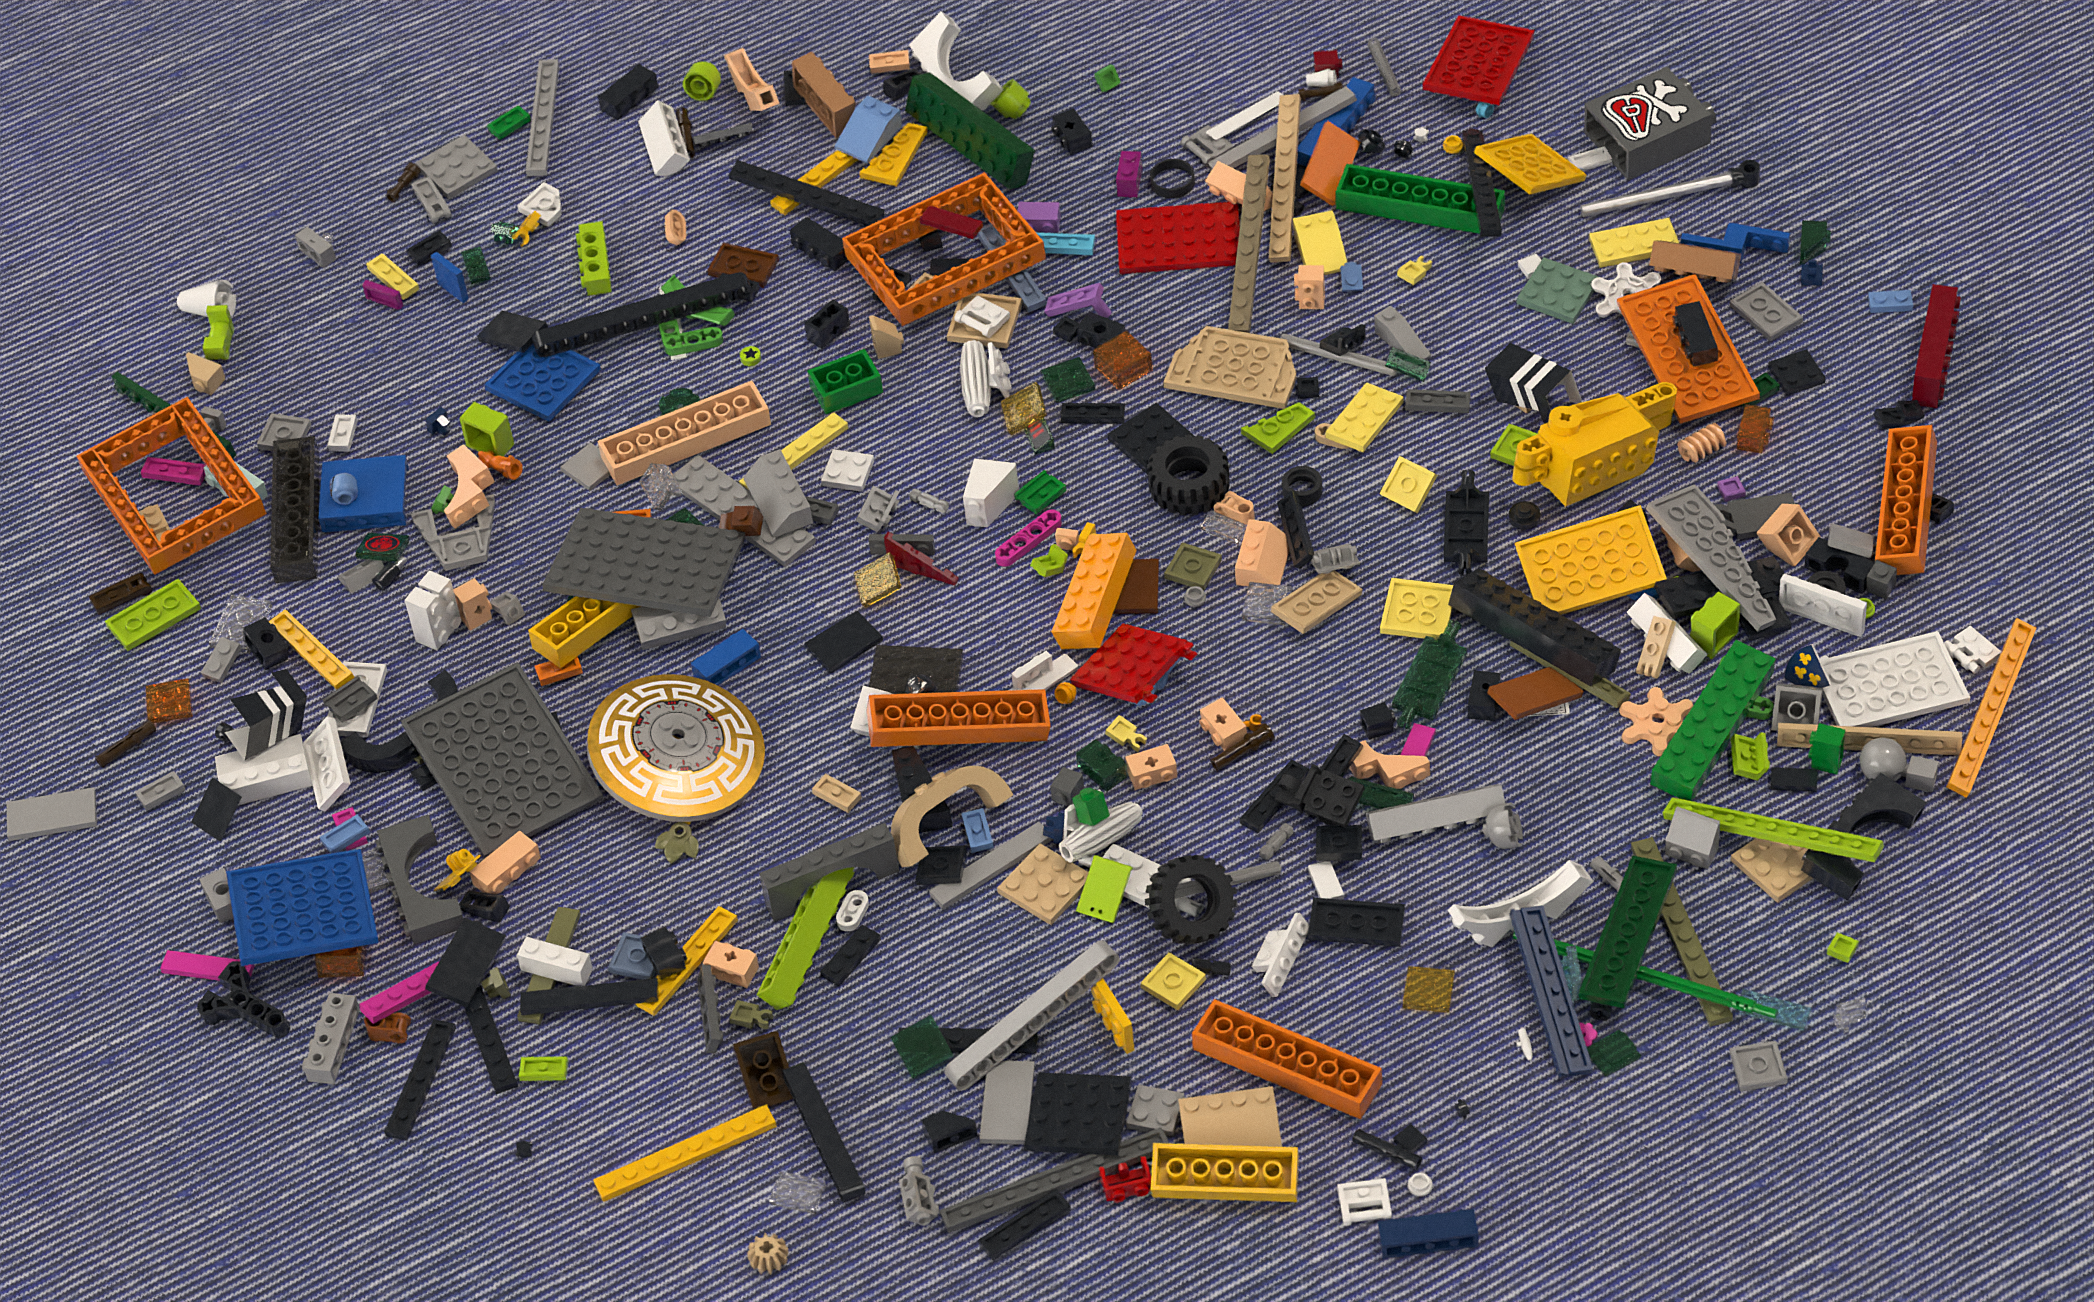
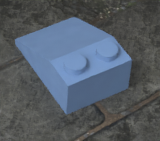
(869, 129)

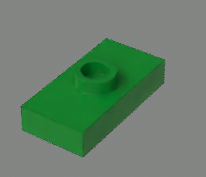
(509, 122)

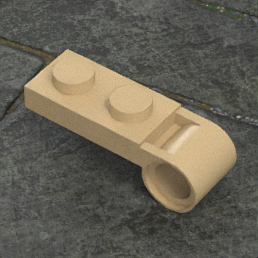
(155, 520)

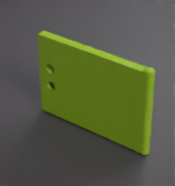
(1104, 889)

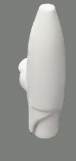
(1525, 1043)

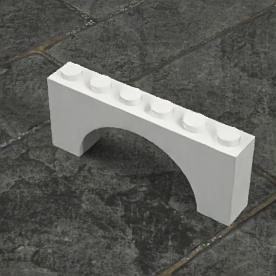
(933, 51)

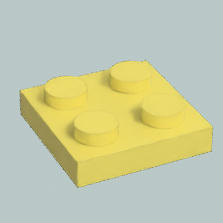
(1408, 484)
(1173, 981)

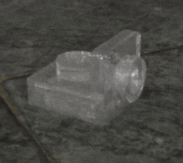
(1849, 1012)

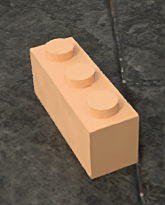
(505, 864)

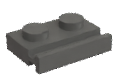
(350, 699)

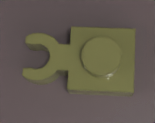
(747, 1014)

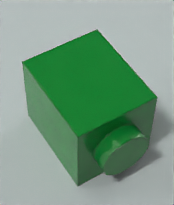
(1090, 806)

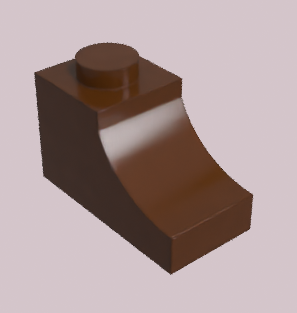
(743, 519)

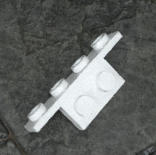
(1042, 672)
(1279, 953)

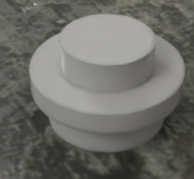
(1194, 596)

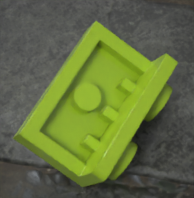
(1750, 756)

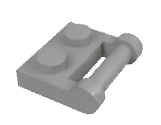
(1213, 147)

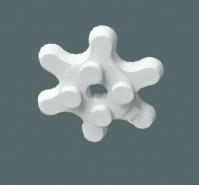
(1624, 283)

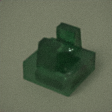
(503, 228)

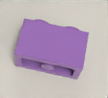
(1041, 216)

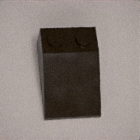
(761, 1069)

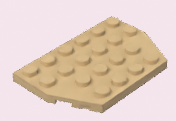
(1234, 367)

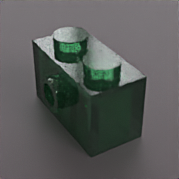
(1101, 765)

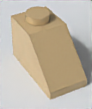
(885, 337)
(205, 374)

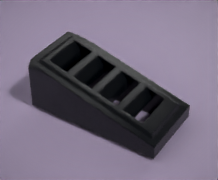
(899, 85)
(1946, 508)
(492, 906)

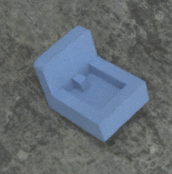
(1351, 277)

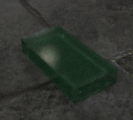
(1407, 364)

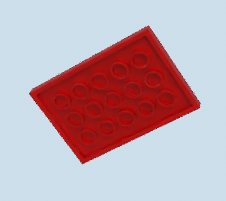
(1478, 60)
(1177, 237)

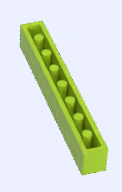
(803, 938)

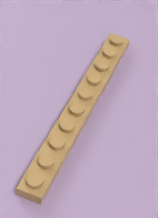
(1284, 178)

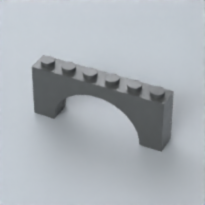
(787, 881)
(424, 916)

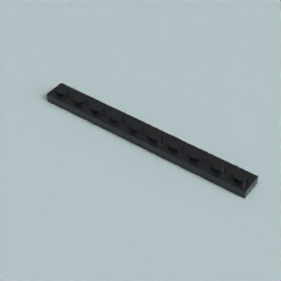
(1481, 185)

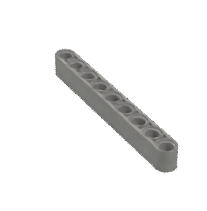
(1031, 1015)

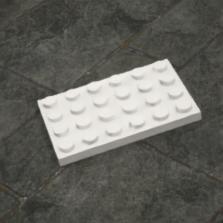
(1893, 682)

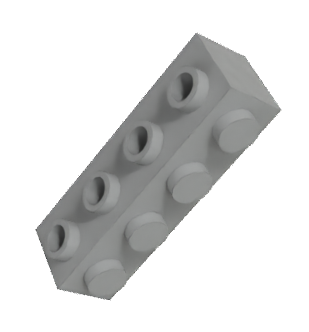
(331, 1038)

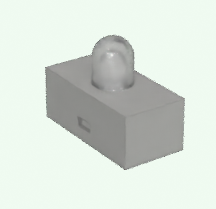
(316, 246)

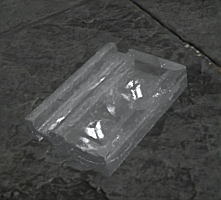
(797, 1192)

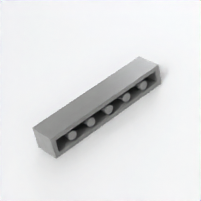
(1433, 813)

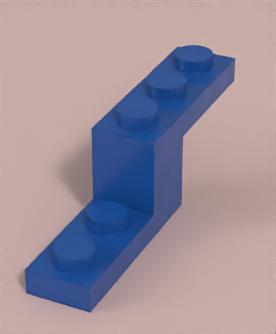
(1739, 237)

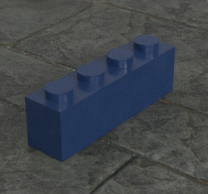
(1428, 1233)

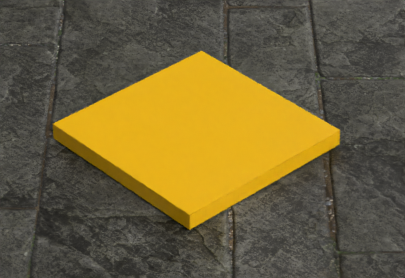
(1530, 163)

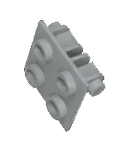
(1335, 558)

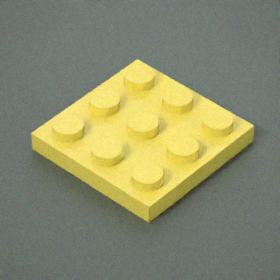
(1416, 608)

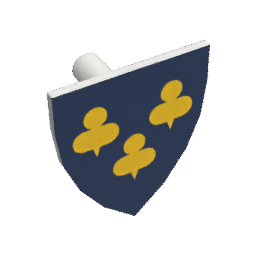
(1807, 668)

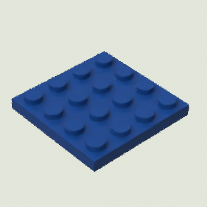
(542, 383)

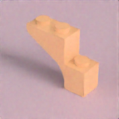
(1394, 770)

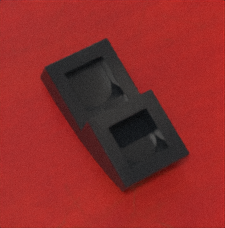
(1901, 415)

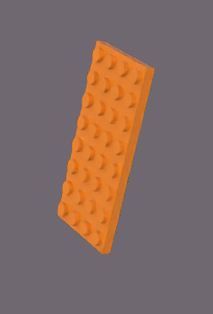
(1699, 388)

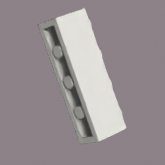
(1682, 648)

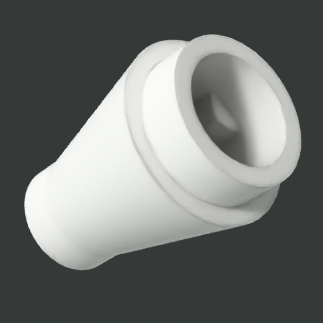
(1322, 78)

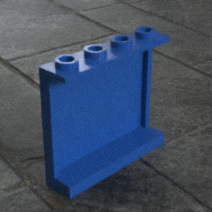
(379, 498)

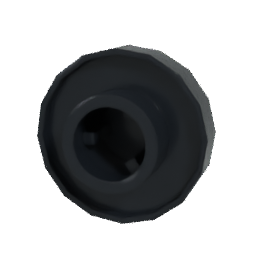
(1371, 141)
(1524, 515)

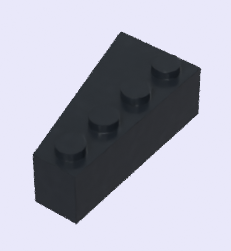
(911, 774)

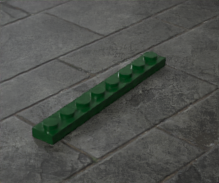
(152, 402)

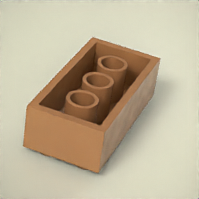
(822, 92)
(1695, 259)

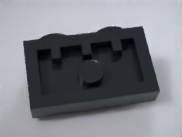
(1344, 340)

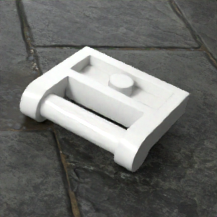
(985, 312)
(1363, 1195)

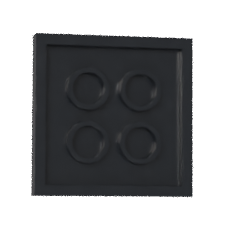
(1146, 432)

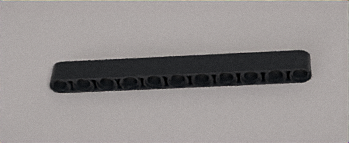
(641, 314)

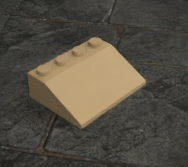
(1231, 1119)

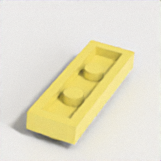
(392, 276)

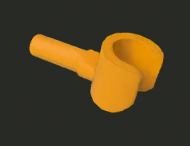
(1254, 723)

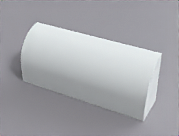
(663, 139)

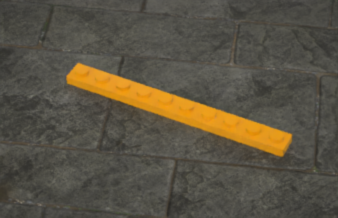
(1991, 708)

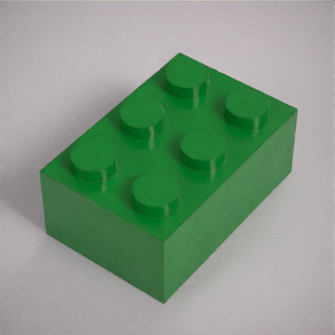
(845, 381)

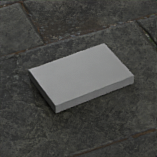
(1766, 311)

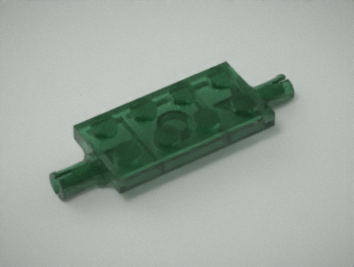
(1430, 676)

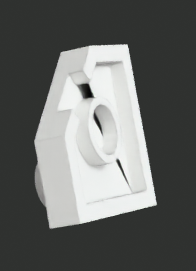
(545, 201)

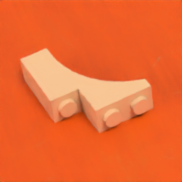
(746, 79)
(473, 478)

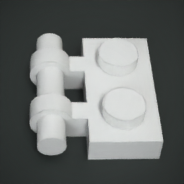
(1977, 648)

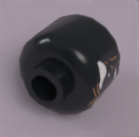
(920, 684)

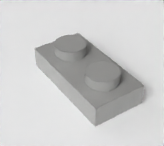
(221, 660)
(160, 790)

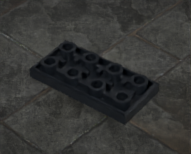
(465, 962)

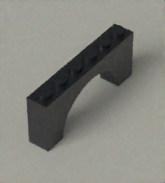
(1879, 802)

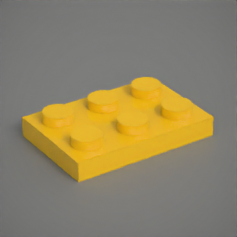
(1113, 1016)

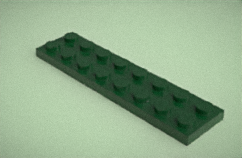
(1628, 932)

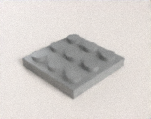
(456, 166)

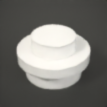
(1420, 1184)

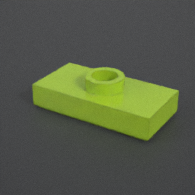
(543, 1068)

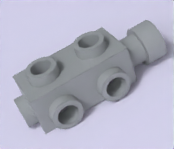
(917, 1193)

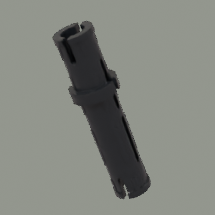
(1394, 1152)

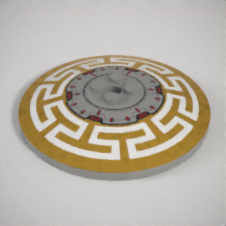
(668, 776)

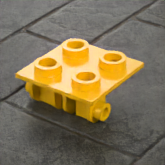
(459, 862)

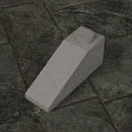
(1398, 333)

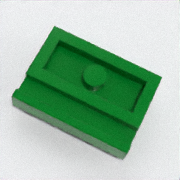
(1040, 492)

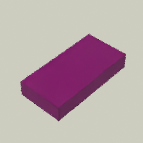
(382, 294)

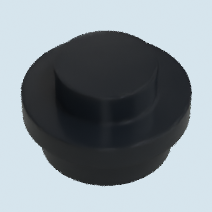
(1403, 148)

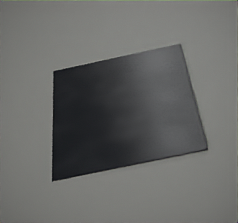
(216, 809)

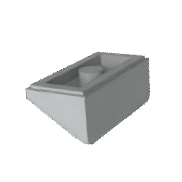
(360, 574)

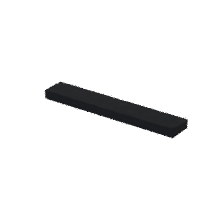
(589, 996)
(420, 1080)

